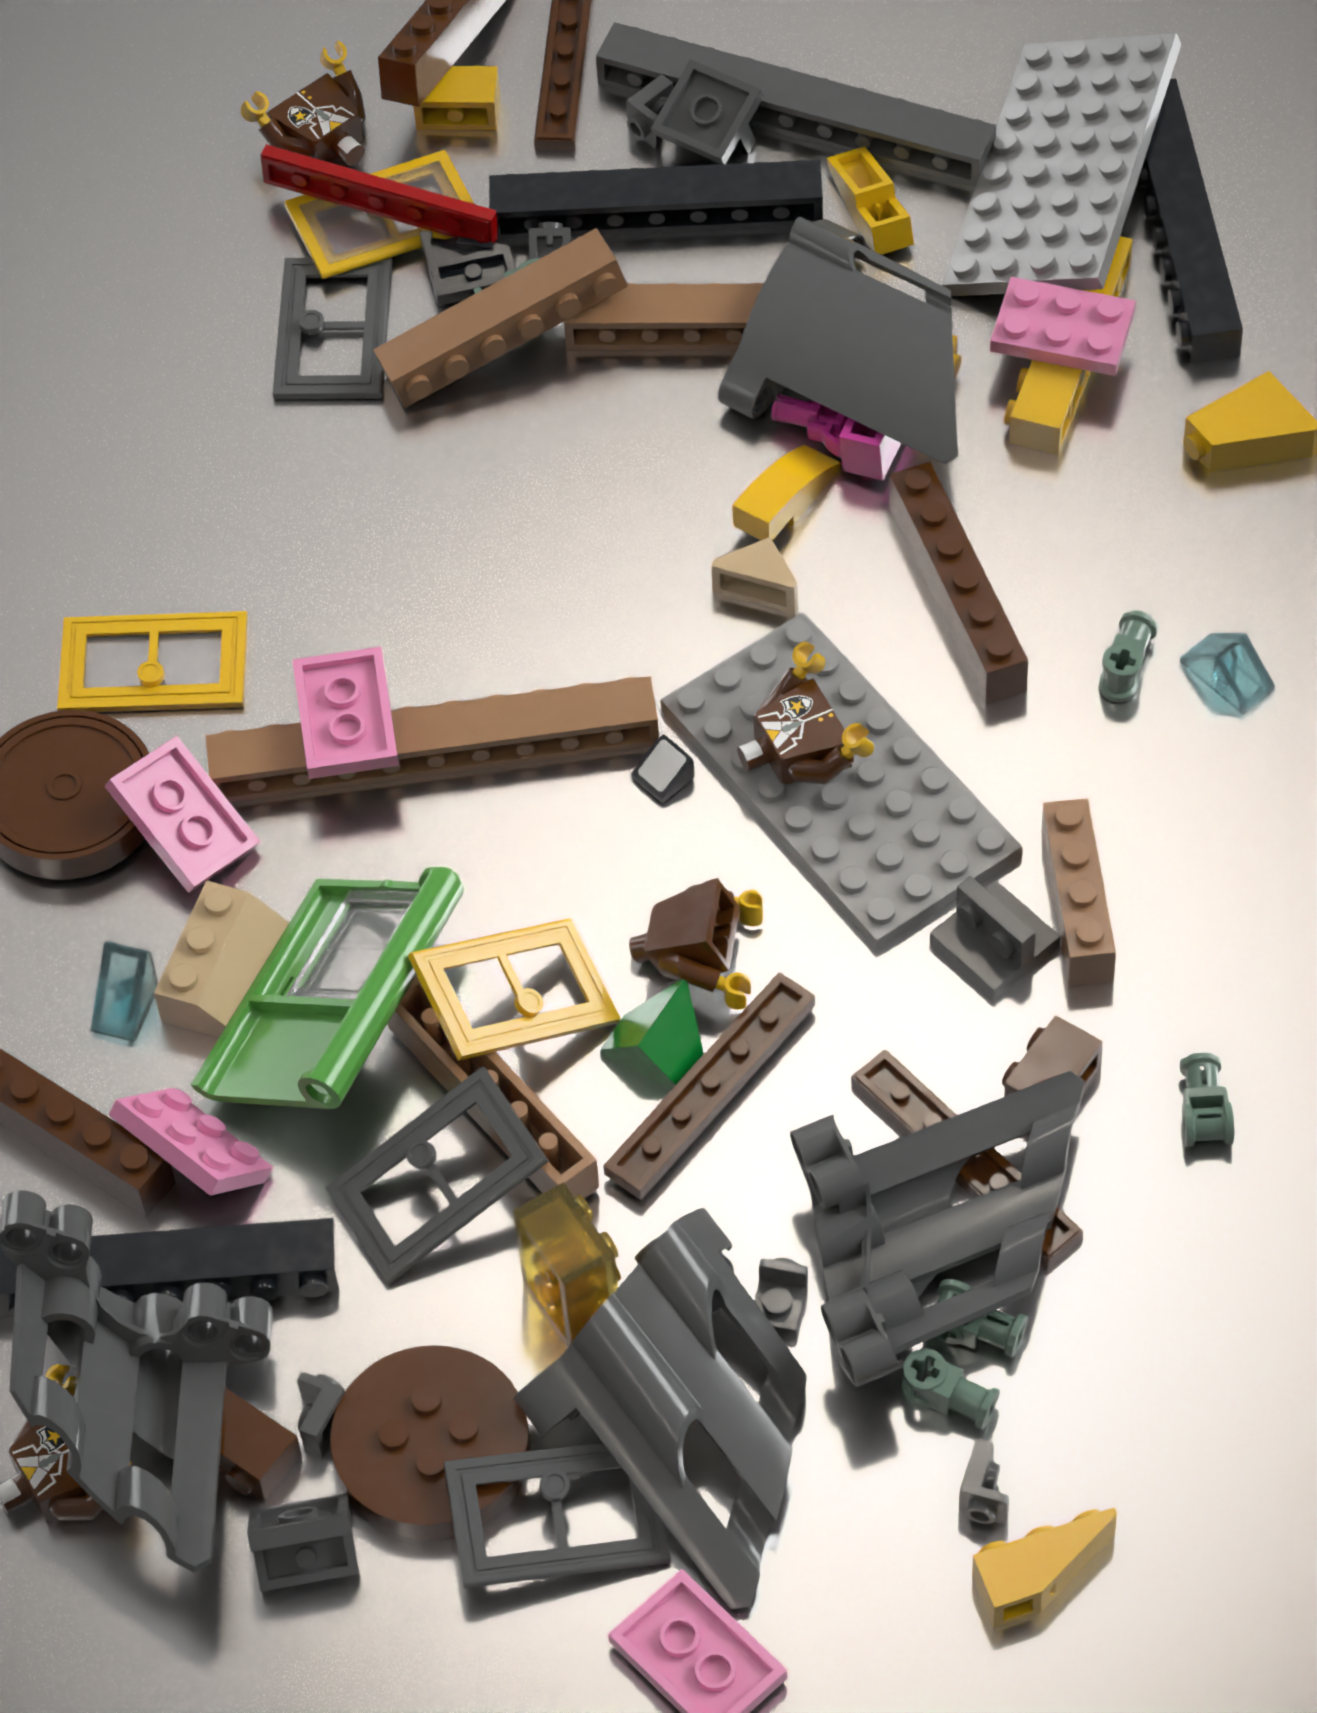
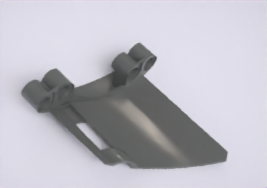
(849, 342)

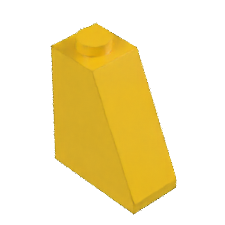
(1251, 427)

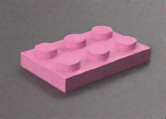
(1062, 326)
(345, 712)
(182, 814)
(191, 1140)
(696, 1651)

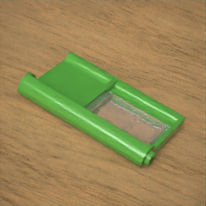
(327, 991)

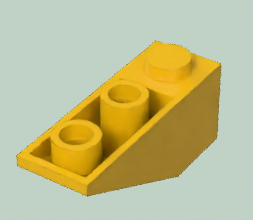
(1031, 1571)

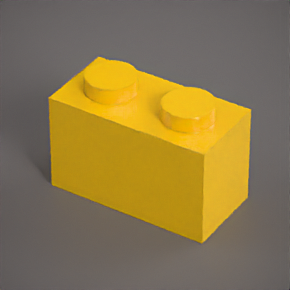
(462, 101)

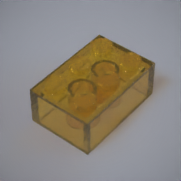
(565, 1258)

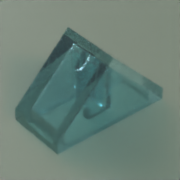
(1230, 668)
(123, 991)

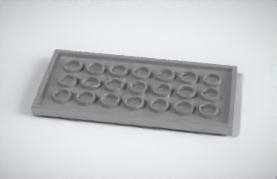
(1063, 164)
(880, 835)

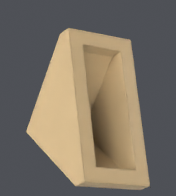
(756, 576)

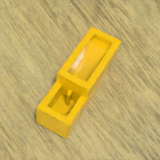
(871, 200)
(783, 492)

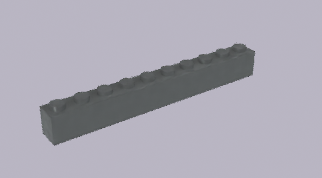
(812, 106)

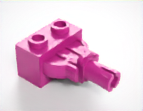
(858, 446)

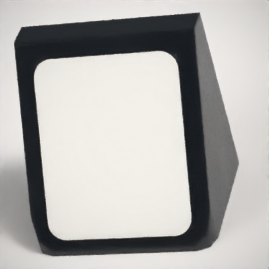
(664, 769)

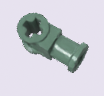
(1126, 655)
(1205, 1105)
(993, 1328)
(946, 1388)

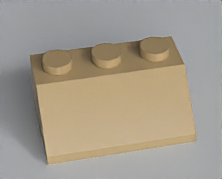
(216, 959)

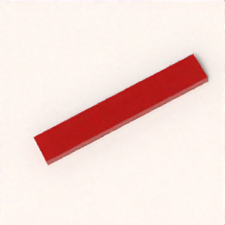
(378, 195)

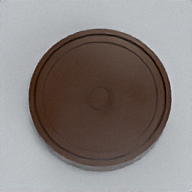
(54, 798)
(408, 1420)

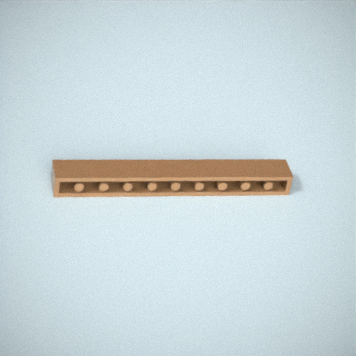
(450, 738)

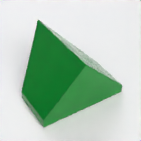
(658, 1037)

